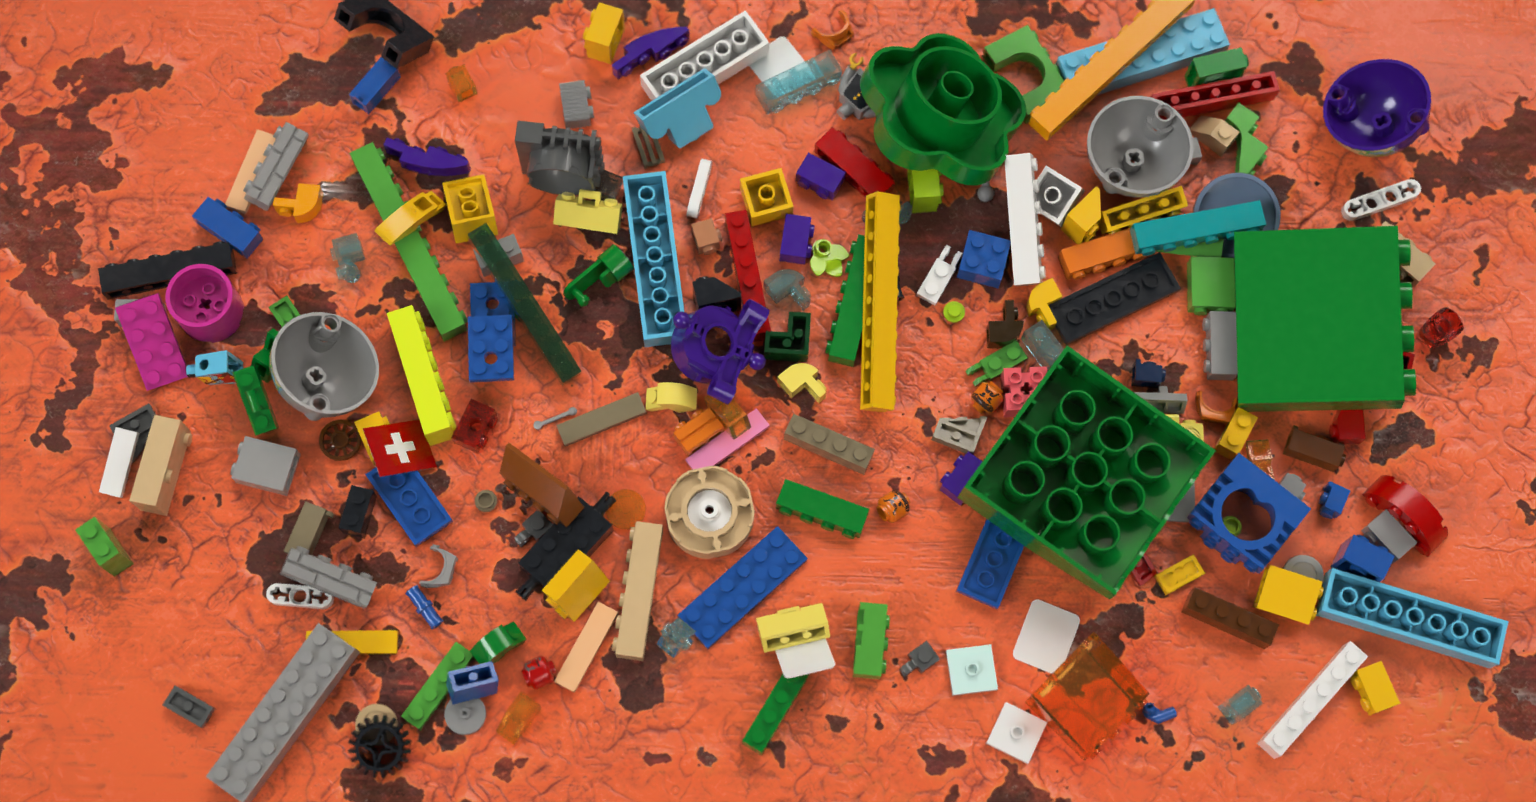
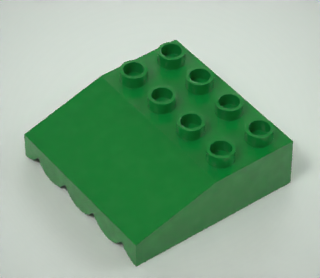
(1086, 473)

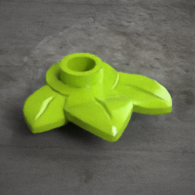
(828, 261)

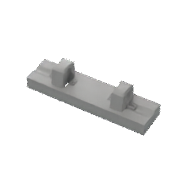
(1166, 401)

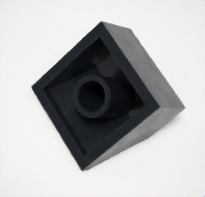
(714, 292)

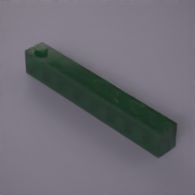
(524, 304)

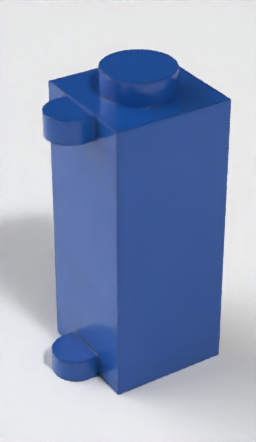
(374, 85)

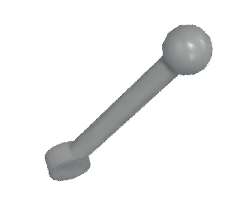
(538, 425)

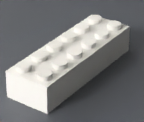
(720, 52)

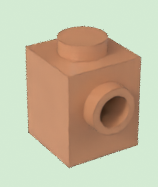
(706, 236)

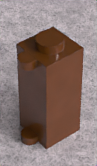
(1314, 450)

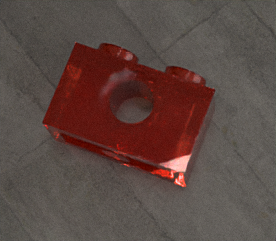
(475, 413)

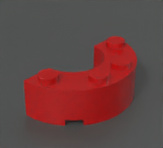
(1412, 509)

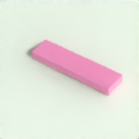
(724, 445)

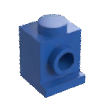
(1333, 500)

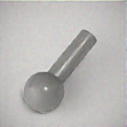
(985, 192)

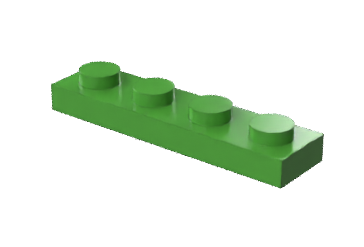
(435, 688)

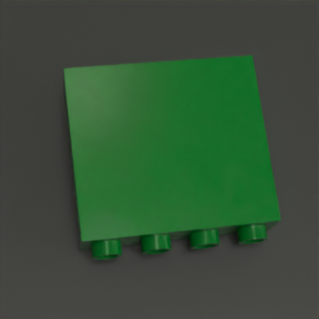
(1322, 319)

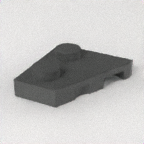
(140, 422)

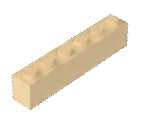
(639, 591)

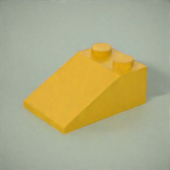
(469, 206)

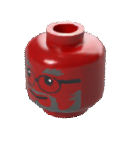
(538, 672)

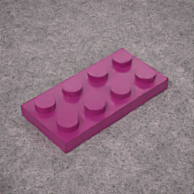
(152, 341)

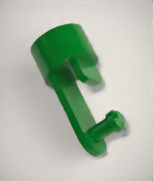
(609, 268)

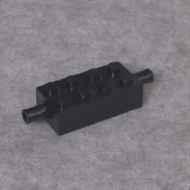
(560, 544)

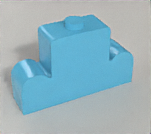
(681, 110)

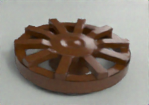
(340, 440)

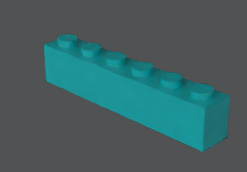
(1196, 228)

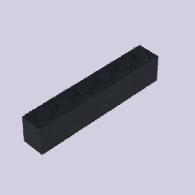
(157, 270)

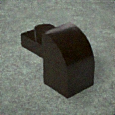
(1006, 331)

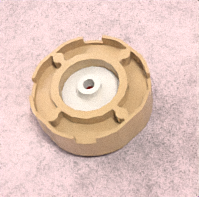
(714, 533)

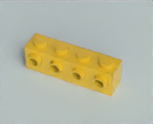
(1143, 209)

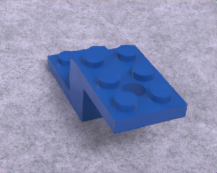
(490, 333)

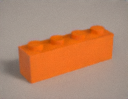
(1098, 255)

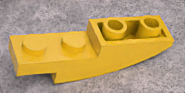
(410, 216)

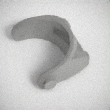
(446, 575)

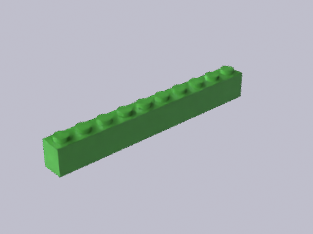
(412, 247)

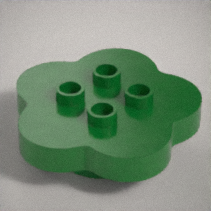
(942, 109)

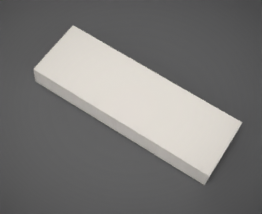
(119, 462)

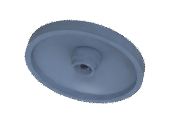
(1239, 189)

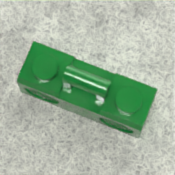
(255, 400)

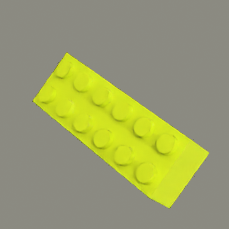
(420, 372)

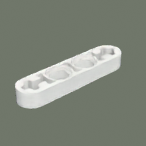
(1381, 200)

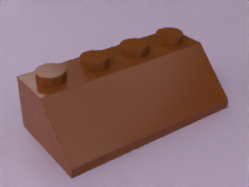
(539, 486)

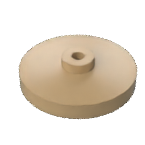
(371, 710)

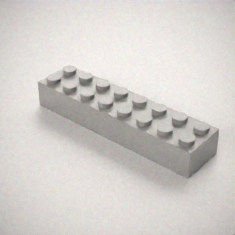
(283, 714)

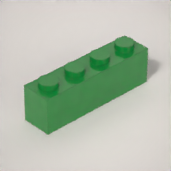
(822, 509)
(773, 713)

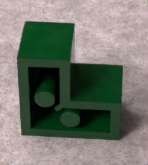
(792, 344)

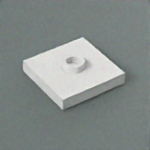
(1016, 732)

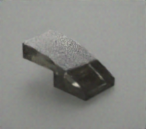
(609, 185)

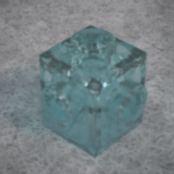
(676, 637)

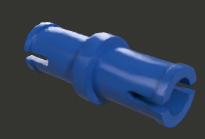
(424, 607)

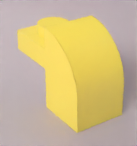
(799, 377)
(671, 396)

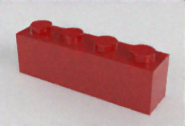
(860, 171)

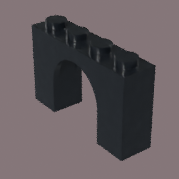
(411, 38)

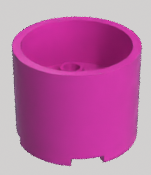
(194, 290)

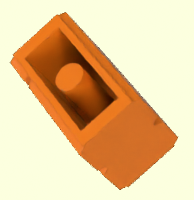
(697, 431)

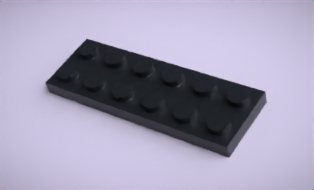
(1113, 298)

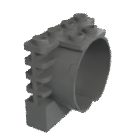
(559, 158)

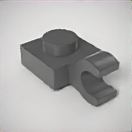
(534, 527)
(921, 658)

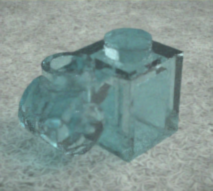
(347, 251)

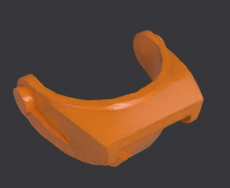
(835, 40)
(1213, 416)

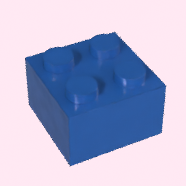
(984, 259)
(1363, 558)

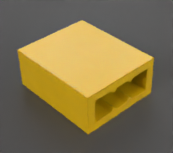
(575, 586)
(1288, 594)

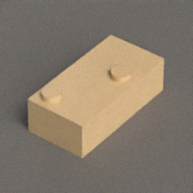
(160, 465)

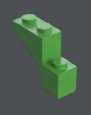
(1249, 149)

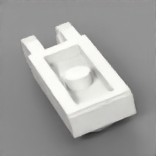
(938, 277)

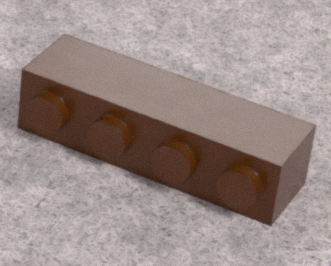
(1230, 618)

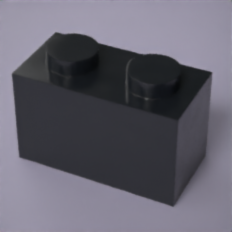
(357, 511)

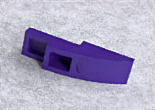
(655, 44)
(433, 162)

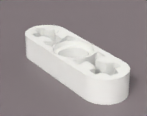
(699, 188)
(282, 600)

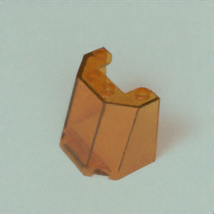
(1089, 697)

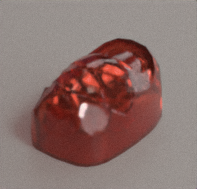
(1441, 328)

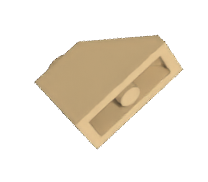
(1214, 133)

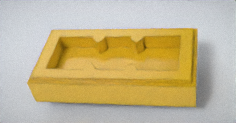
(1179, 574)

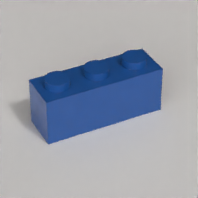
(228, 226)

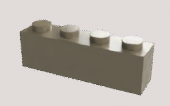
(828, 444)

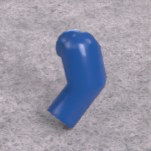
(1158, 716)

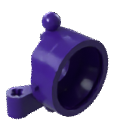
(700, 364)

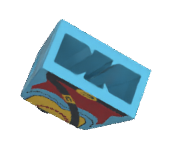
(215, 368)

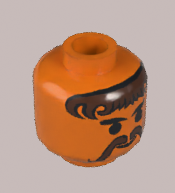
(987, 397)
(893, 506)

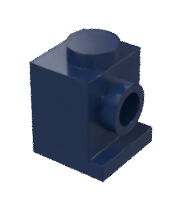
(1147, 374)

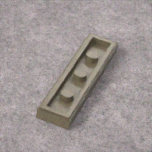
(601, 419)

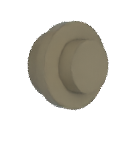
(485, 500)

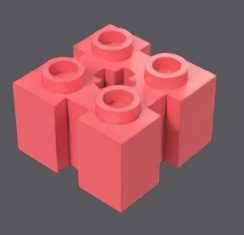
(1013, 382)

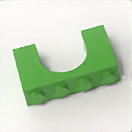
(1025, 46)

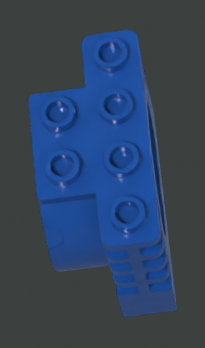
(1283, 507)

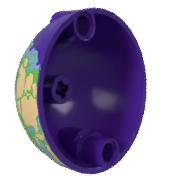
(1386, 111)

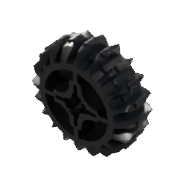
(389, 747)

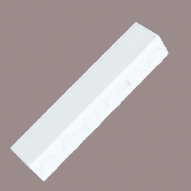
(1023, 219)
(1312, 700)

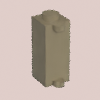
(308, 528)

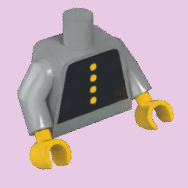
(850, 93)

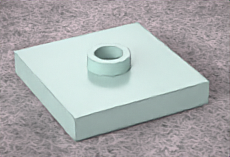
(971, 670)

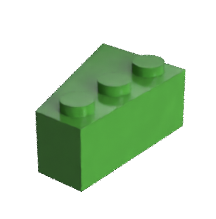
(870, 640)

